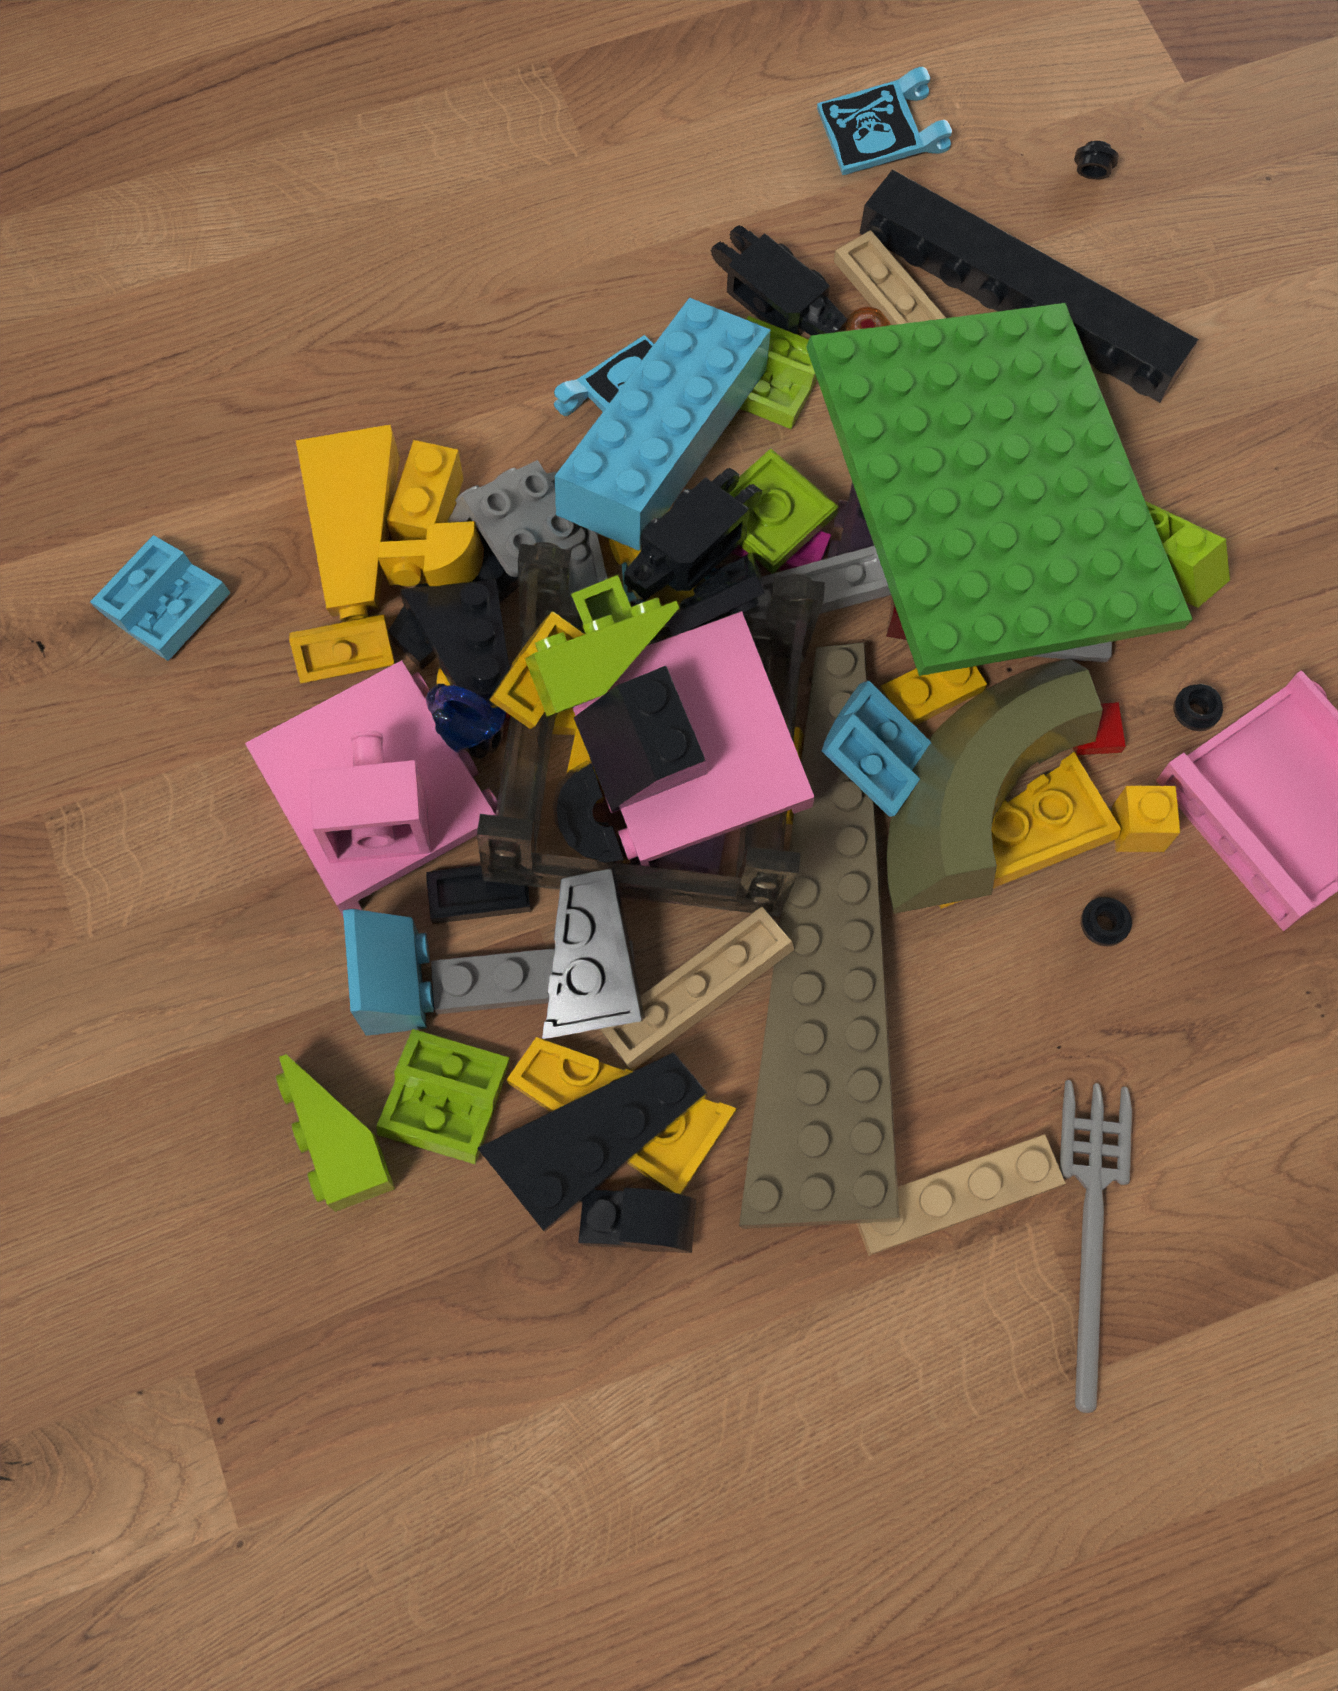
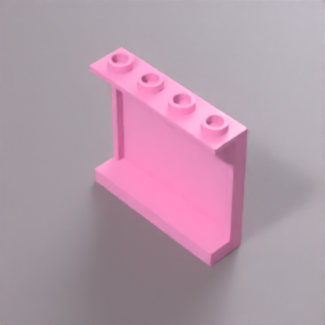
(740, 733)
(321, 739)
(1270, 798)

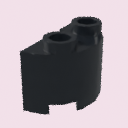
(575, 819)

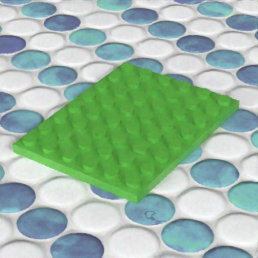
(995, 487)

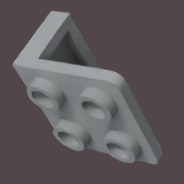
(516, 511)

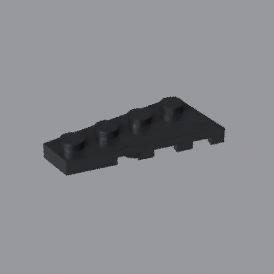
(582, 1144)

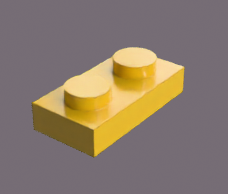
(341, 648)
(932, 694)

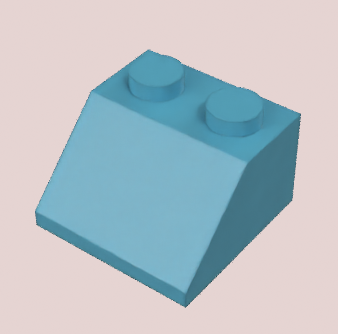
(386, 972)

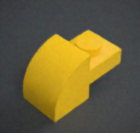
(447, 556)
(517, 690)

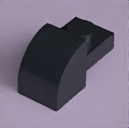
(638, 1220)

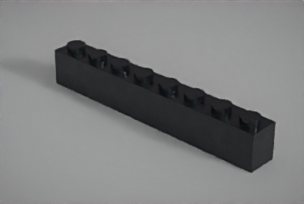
(1013, 275)

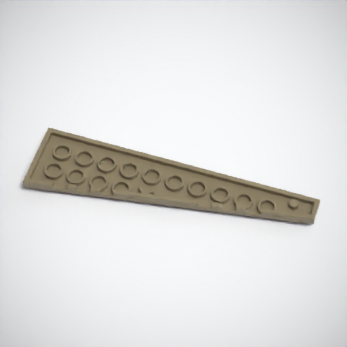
(824, 1081)

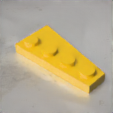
(1050, 823)
(561, 1075)

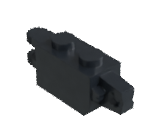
(777, 285)
(692, 536)

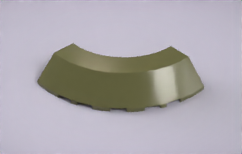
(943, 829)

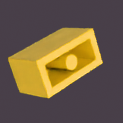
(425, 491)

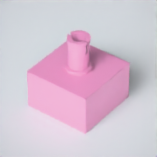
(369, 806)

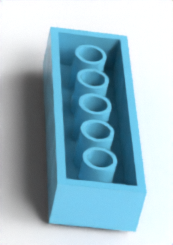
(662, 423)

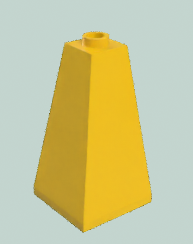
(348, 498)

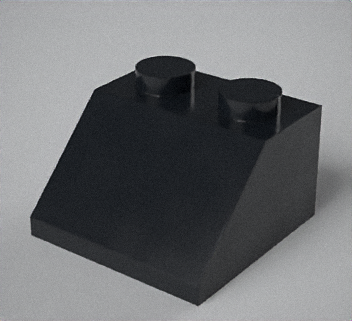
(640, 740)

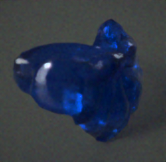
(461, 726)

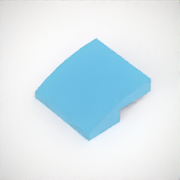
(160, 597)
(876, 747)

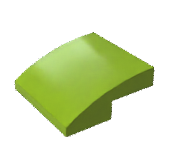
(787, 380)
(443, 1096)

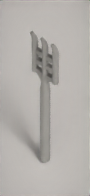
(1094, 1180)

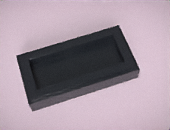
(464, 895)

